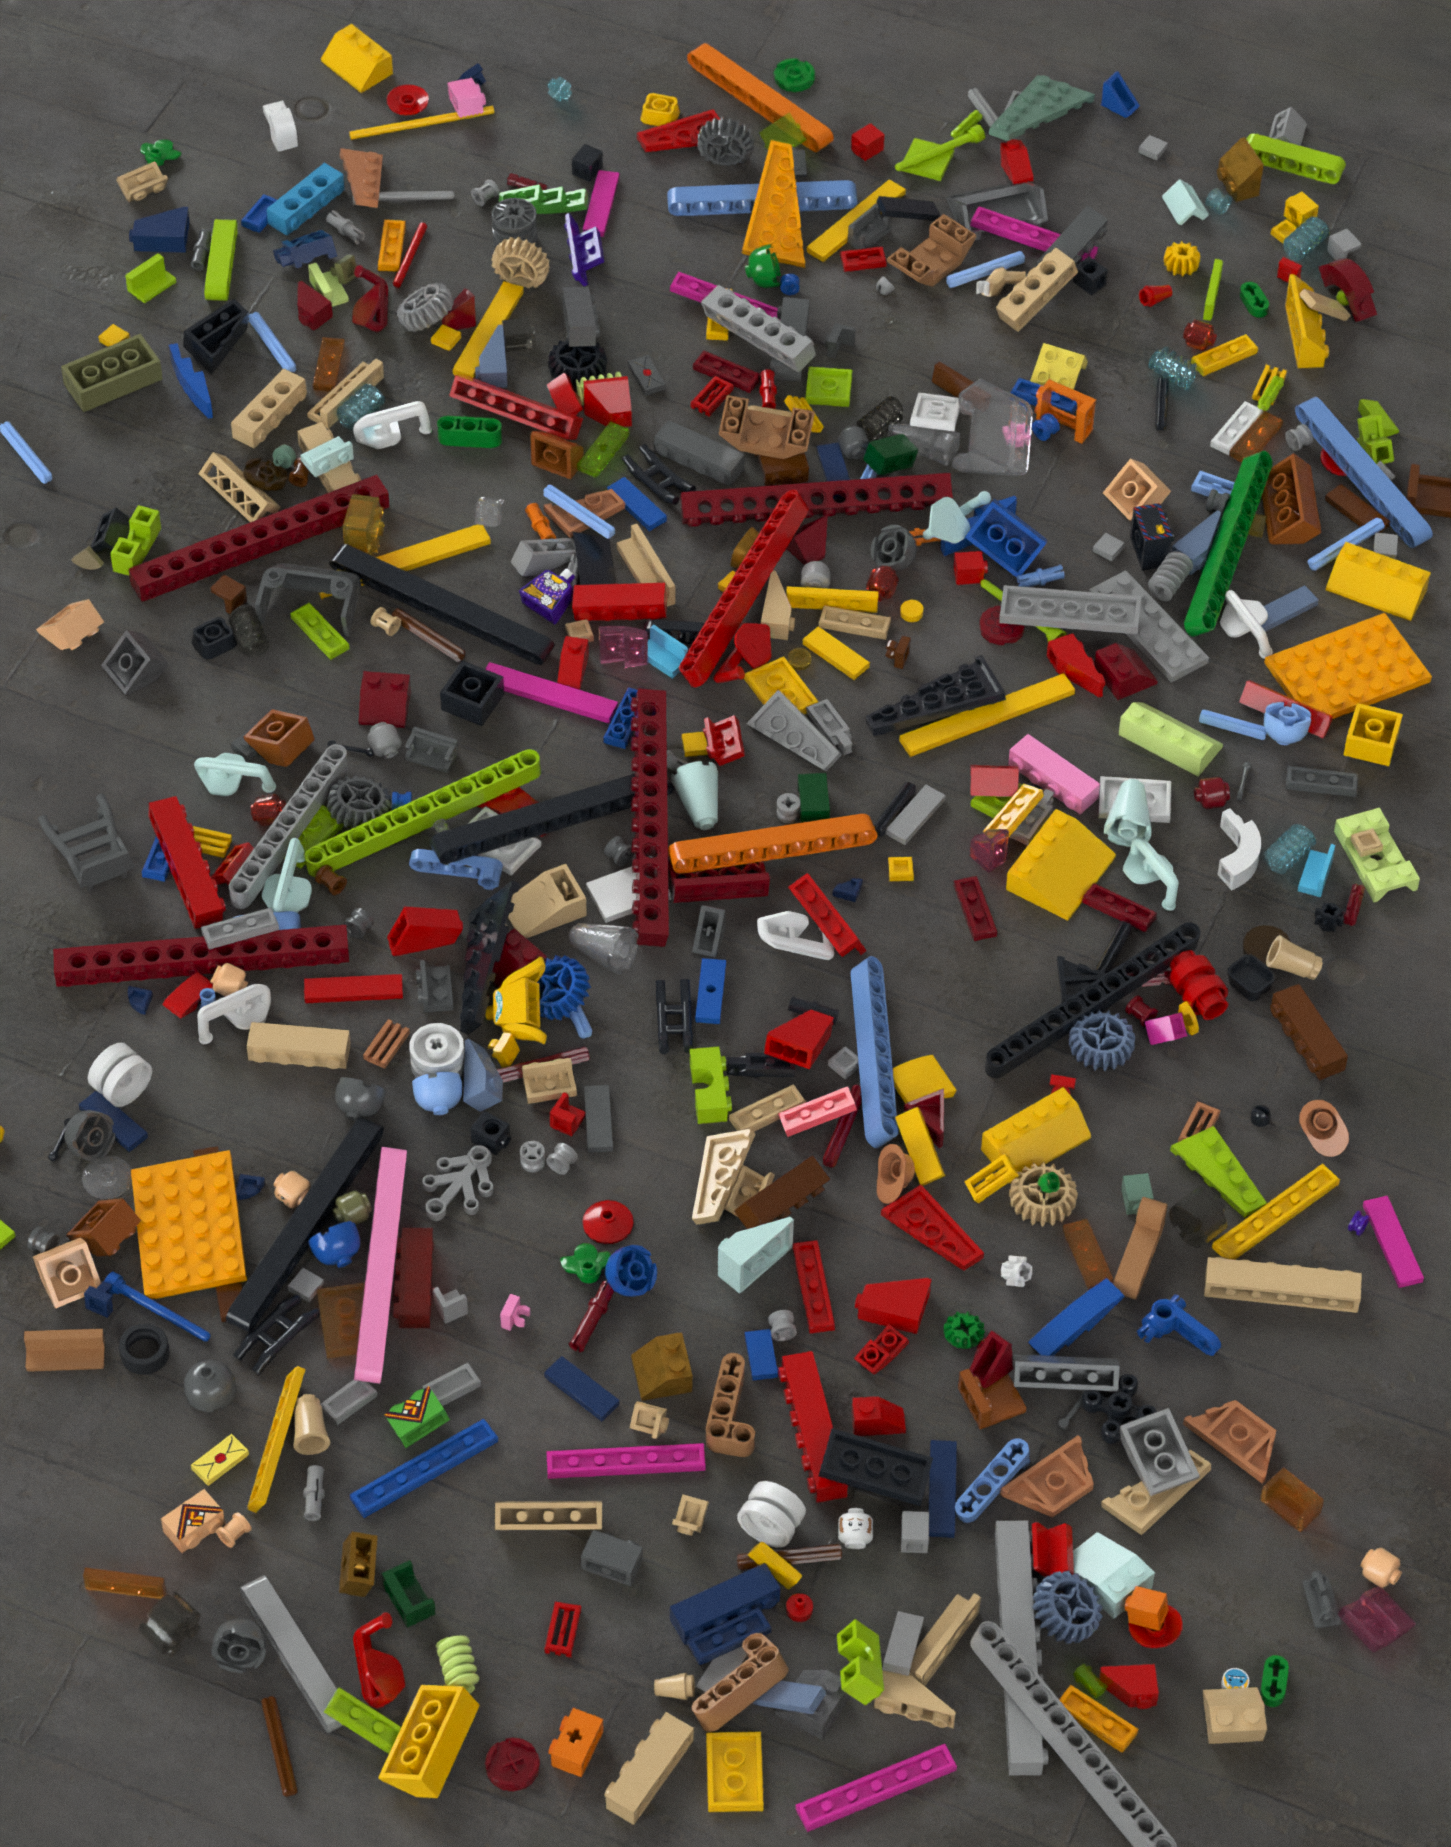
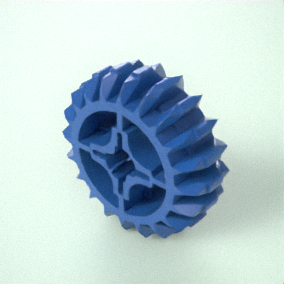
(571, 978)

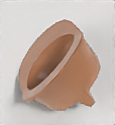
(1324, 1128)
(894, 1173)

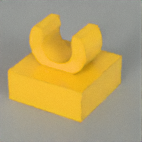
(504, 1049)

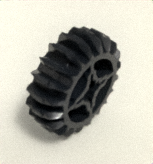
(563, 359)

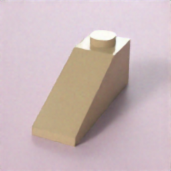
(777, 610)

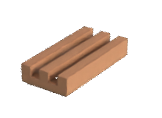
(404, 1033)
(1207, 1109)

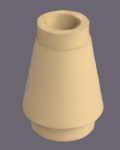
(676, 1686)

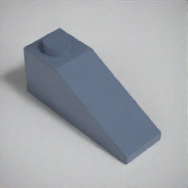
(493, 361)
(1199, 541)
(481, 1079)

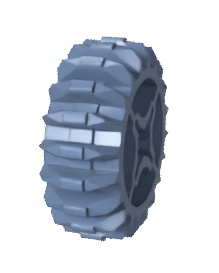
(1115, 1047)
(1060, 1610)

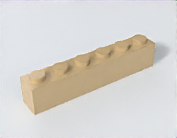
(1283, 1284)

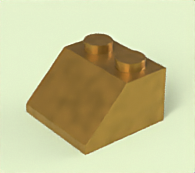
(1241, 171)
(663, 1367)

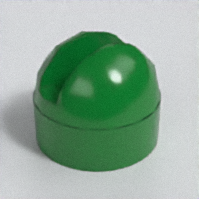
(1052, 1186)

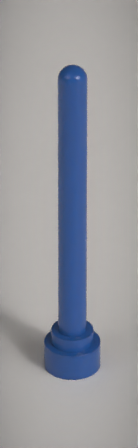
(119, 1286)

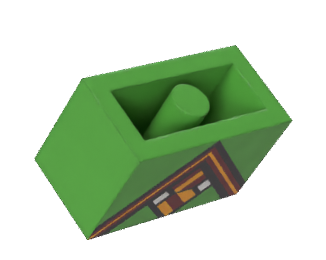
(417, 1416)

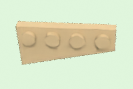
(719, 1170)
(1141, 1510)

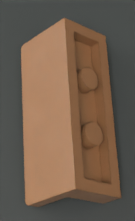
(64, 1349)

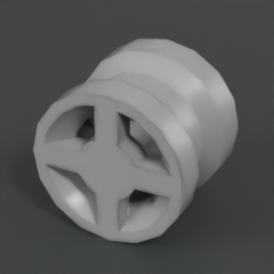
(1299, 437)
(784, 812)
(534, 1150)
(561, 1158)
(782, 1325)

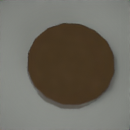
(265, 474)
(1260, 939)

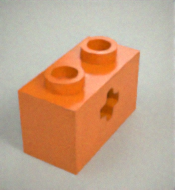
(576, 1742)

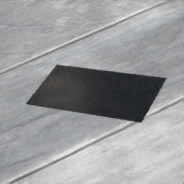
(594, 559)

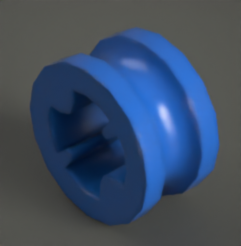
(789, 284)

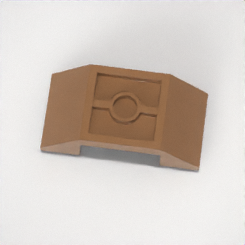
(938, 254)
(763, 431)

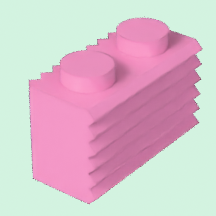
(466, 97)

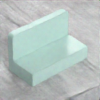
(1184, 202)

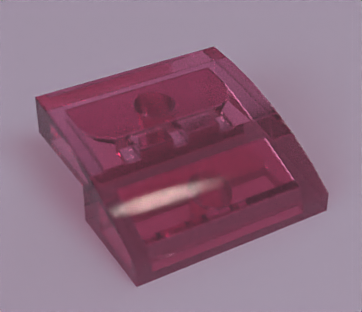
(623, 644)
(1376, 1619)

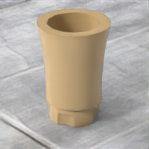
(1293, 959)
(309, 1426)

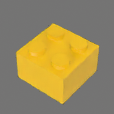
(1373, 734)

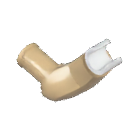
(998, 279)

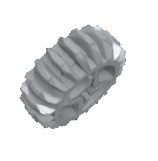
(425, 307)

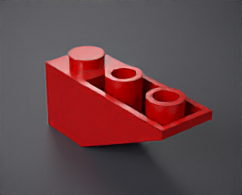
(1069, 657)

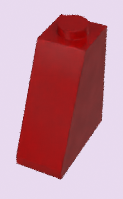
(423, 930)
(800, 1038)
(895, 1303)

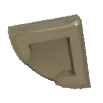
(87, 559)

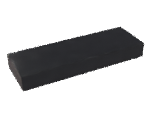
(908, 208)

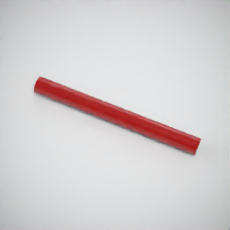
(409, 255)

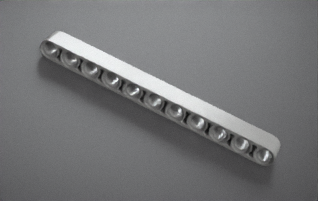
(1068, 1731)

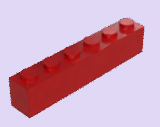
(516, 407)
(186, 862)
(811, 1419)

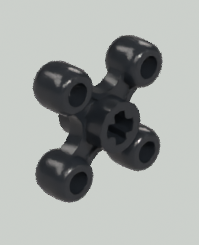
(1117, 1407)

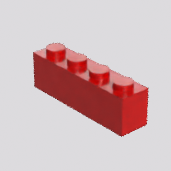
(620, 601)

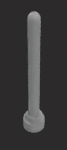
(415, 195)

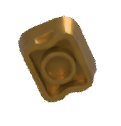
(743, 547)

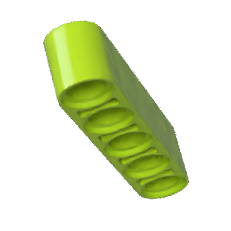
(1297, 159)
(221, 260)

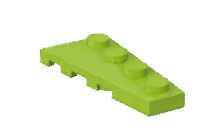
(1218, 1166)

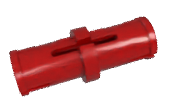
(768, 389)

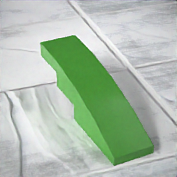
(550, 200)

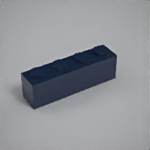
(725, 1602)

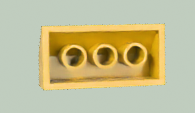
(1305, 327)
(1378, 581)
(1038, 1132)
(429, 1740)

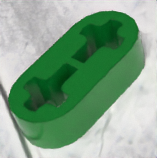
(1258, 298)
(1268, 1680)

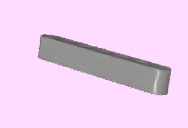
(291, 1648)

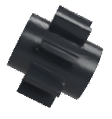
(1329, 917)

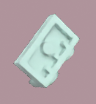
(327, 456)

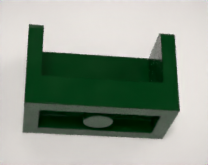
(891, 454)
(813, 797)
(407, 1594)

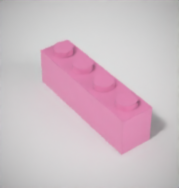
(1054, 773)

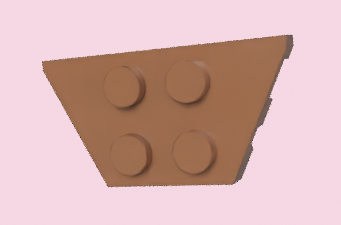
(1237, 1436)
(1053, 1481)

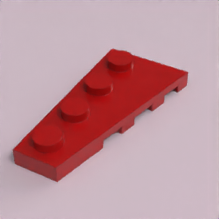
(931, 1225)

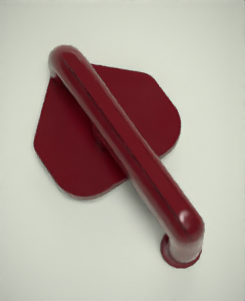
(371, 303)

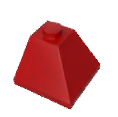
(608, 401)

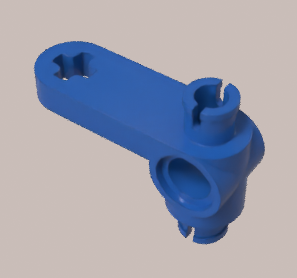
(1180, 1322)

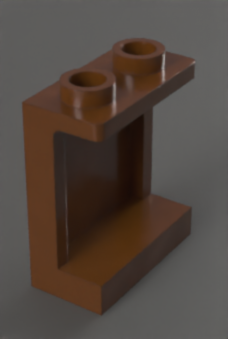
(784, 471)
(1429, 493)

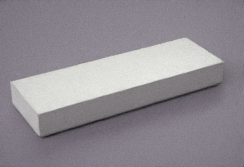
(1235, 427)

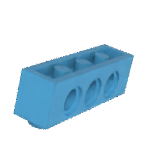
(305, 199)

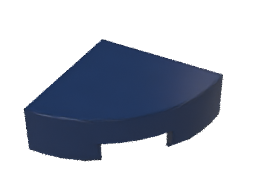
(848, 890)
(139, 998)
(249, 1186)

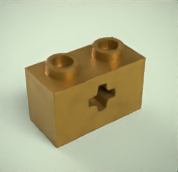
(358, 1564)

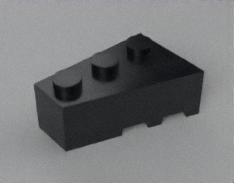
(216, 334)

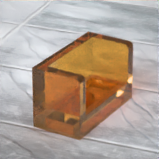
(1292, 1499)

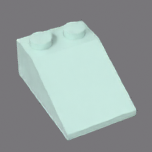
(753, 1252)
(1111, 1571)

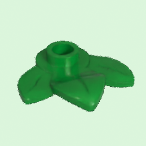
(159, 152)
(585, 1263)

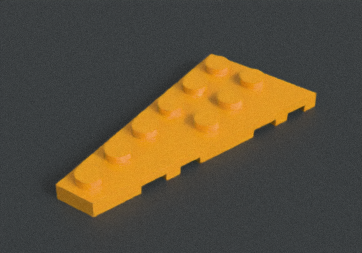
(776, 209)

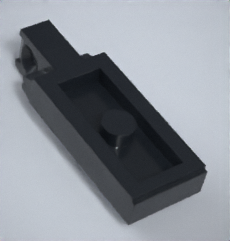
(759, 1066)

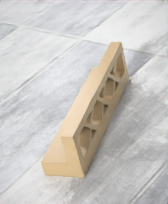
(328, 406)
(236, 477)
(644, 562)
(944, 1636)

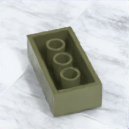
(111, 372)

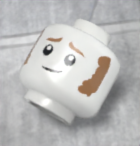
(855, 1529)

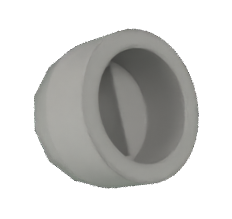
(884, 286)

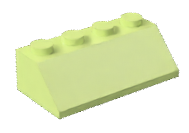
(1168, 738)

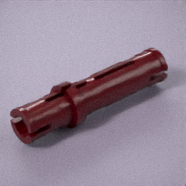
(596, 1309)

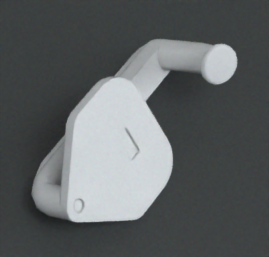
(382, 427)
(1245, 616)
(782, 933)
(240, 1008)

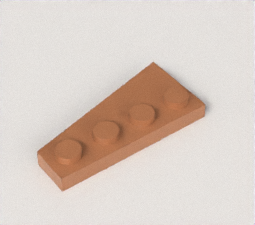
(363, 174)

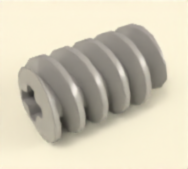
(1170, 575)

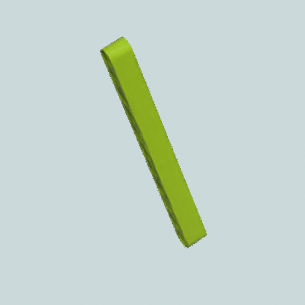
(424, 812)

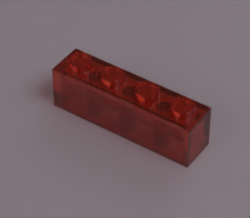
(415, 1278)

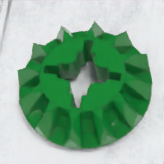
(957, 1337)

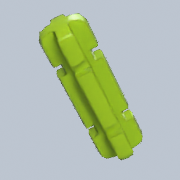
(967, 123)
(1270, 393)

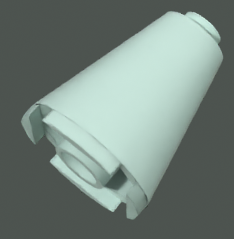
(698, 792)
(1129, 815)

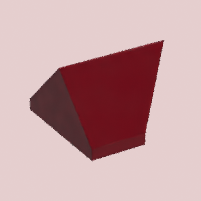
(462, 312)
(810, 541)
(933, 1113)
(992, 1359)

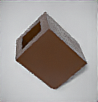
(231, 591)

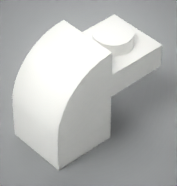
(281, 125)

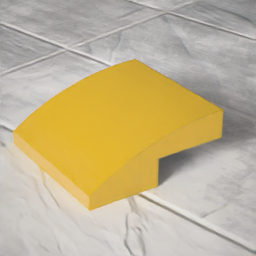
(921, 1078)

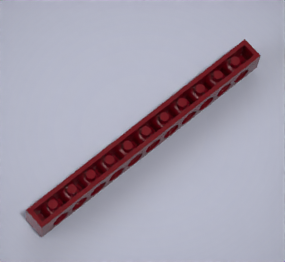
(938, 483)
(250, 540)
(654, 931)
(191, 955)

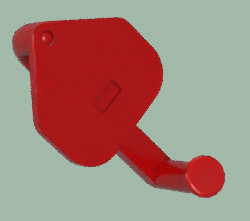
(753, 644)
(377, 1669)

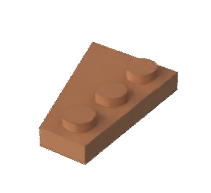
(601, 504)

